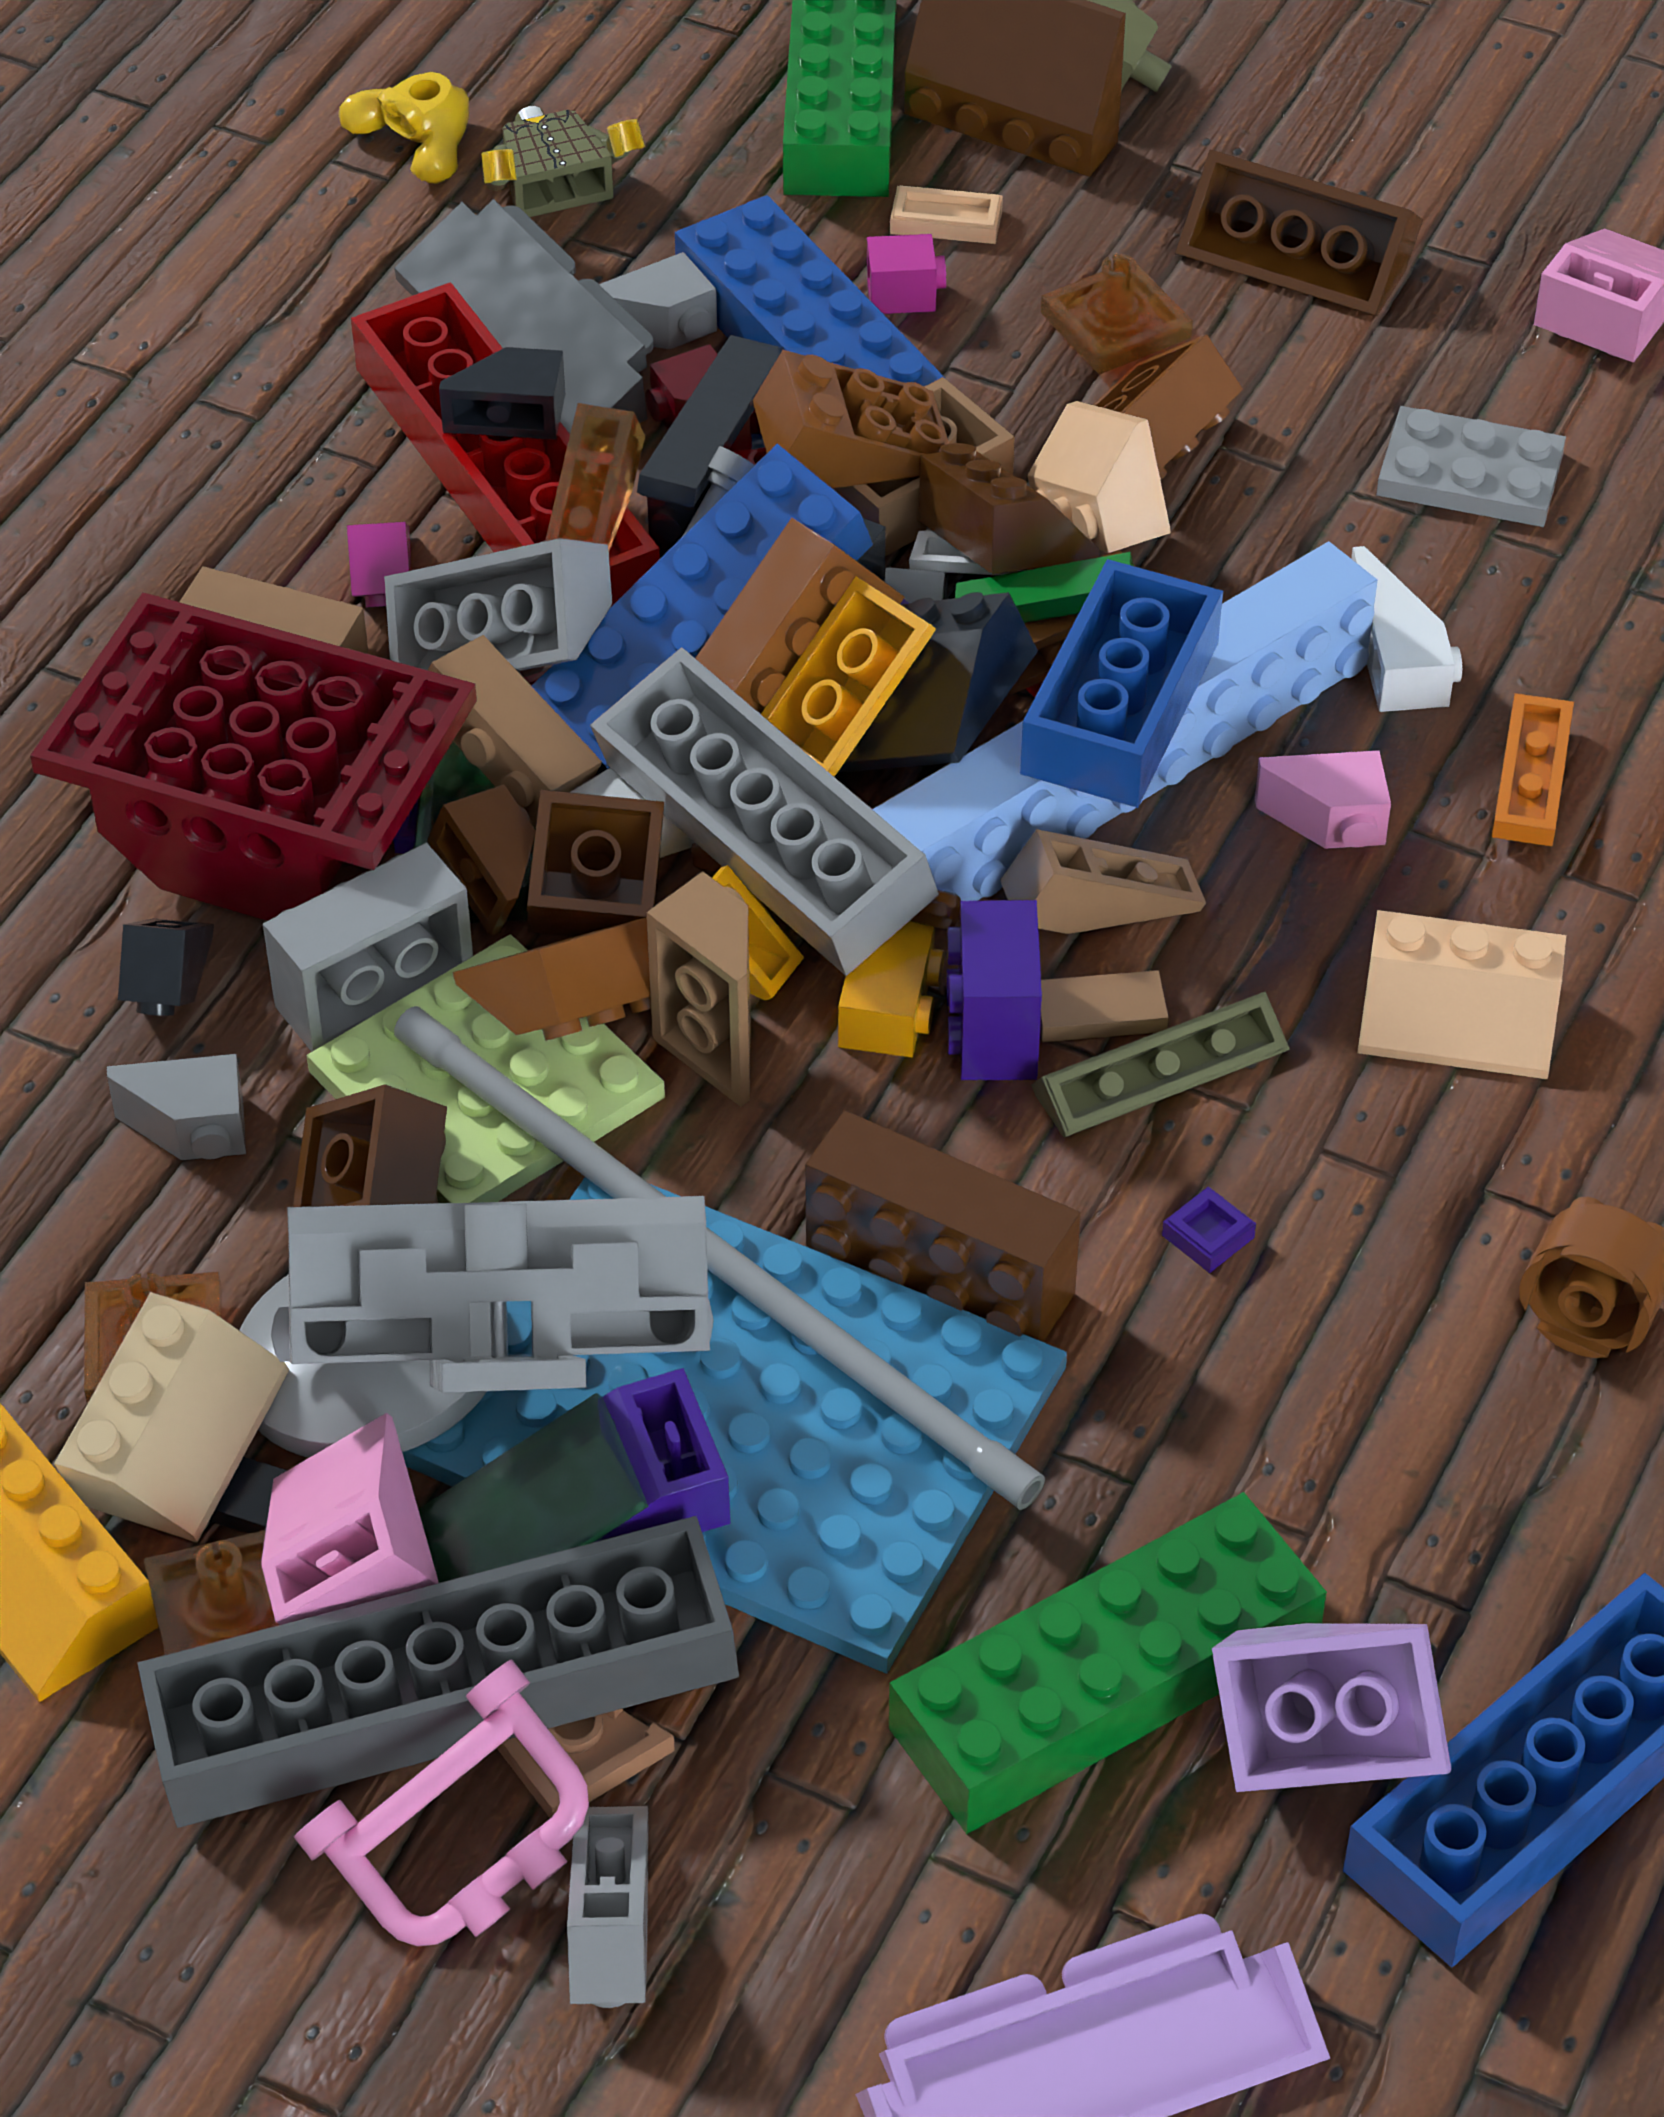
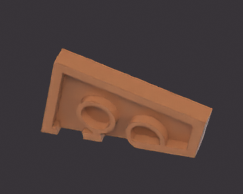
(603, 1747)

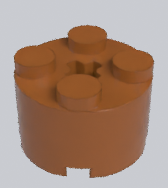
(1596, 1279)

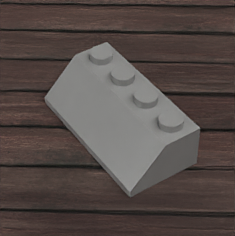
(528, 601)

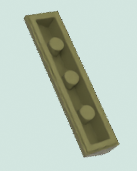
(1161, 1065)

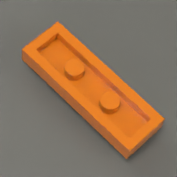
(1533, 770)

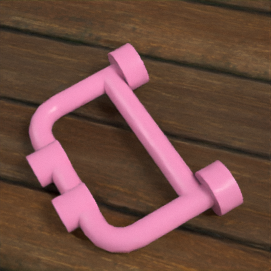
(532, 1859)

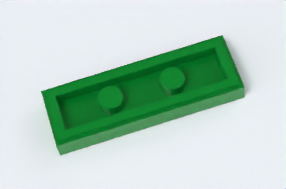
(1045, 590)

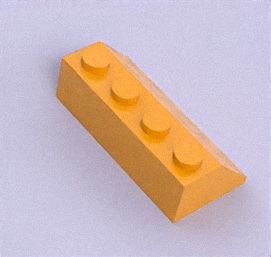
(63, 1579)

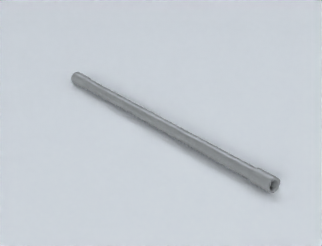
(986, 1458)

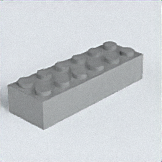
(765, 811)

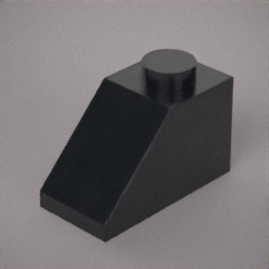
(506, 395)
(162, 963)

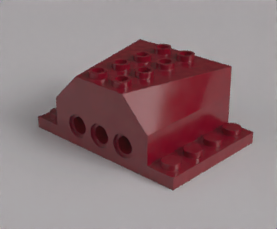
(248, 753)

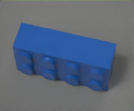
(1121, 683)

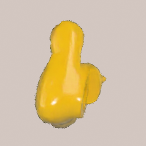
(421, 110)

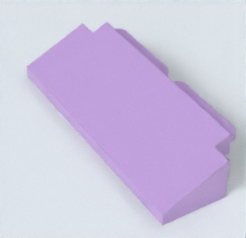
(1129, 2036)

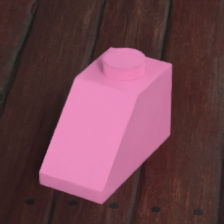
(1327, 797)

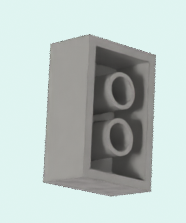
(367, 944)

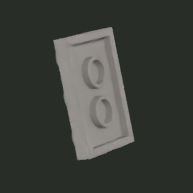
(1471, 466)

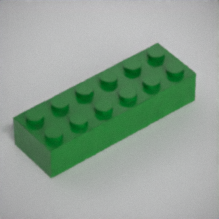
(839, 98)
(1096, 1662)

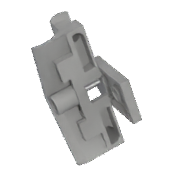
(404, 1277)

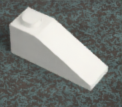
(1407, 647)

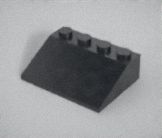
(951, 684)

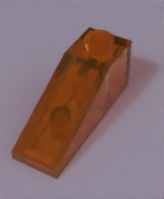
(596, 475)

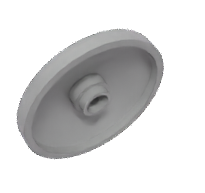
(335, 1399)

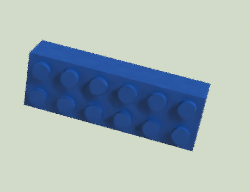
(790, 295)
(695, 586)
(1524, 1783)

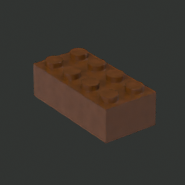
(941, 1227)

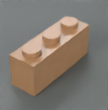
(279, 608)
(514, 730)

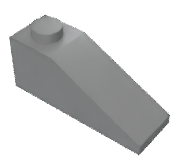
(609, 1908)

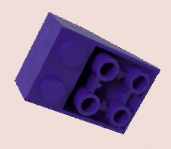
(669, 1454)

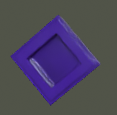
(1209, 1229)

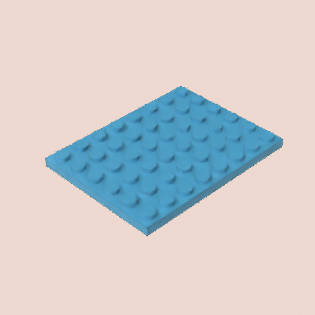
(831, 1492)

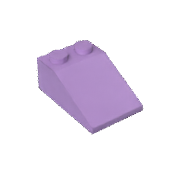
(1330, 1704)

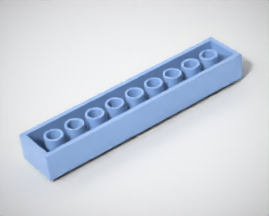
(1273, 653)

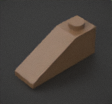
(1098, 883)

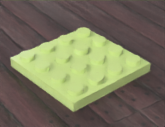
(581, 1077)

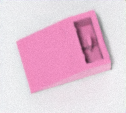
(1604, 293)
(345, 1528)

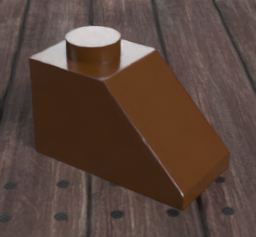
(487, 848)

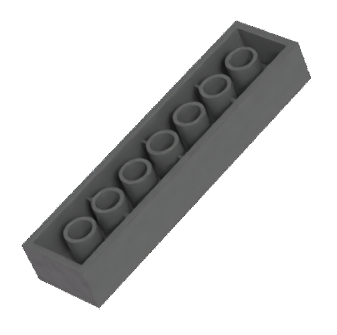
(392, 1675)

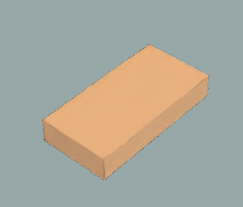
(946, 214)

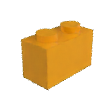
(887, 996)

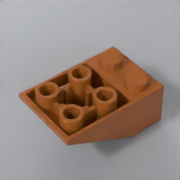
(847, 420)

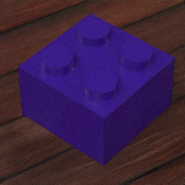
(995, 990)

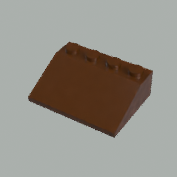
(1021, 75)

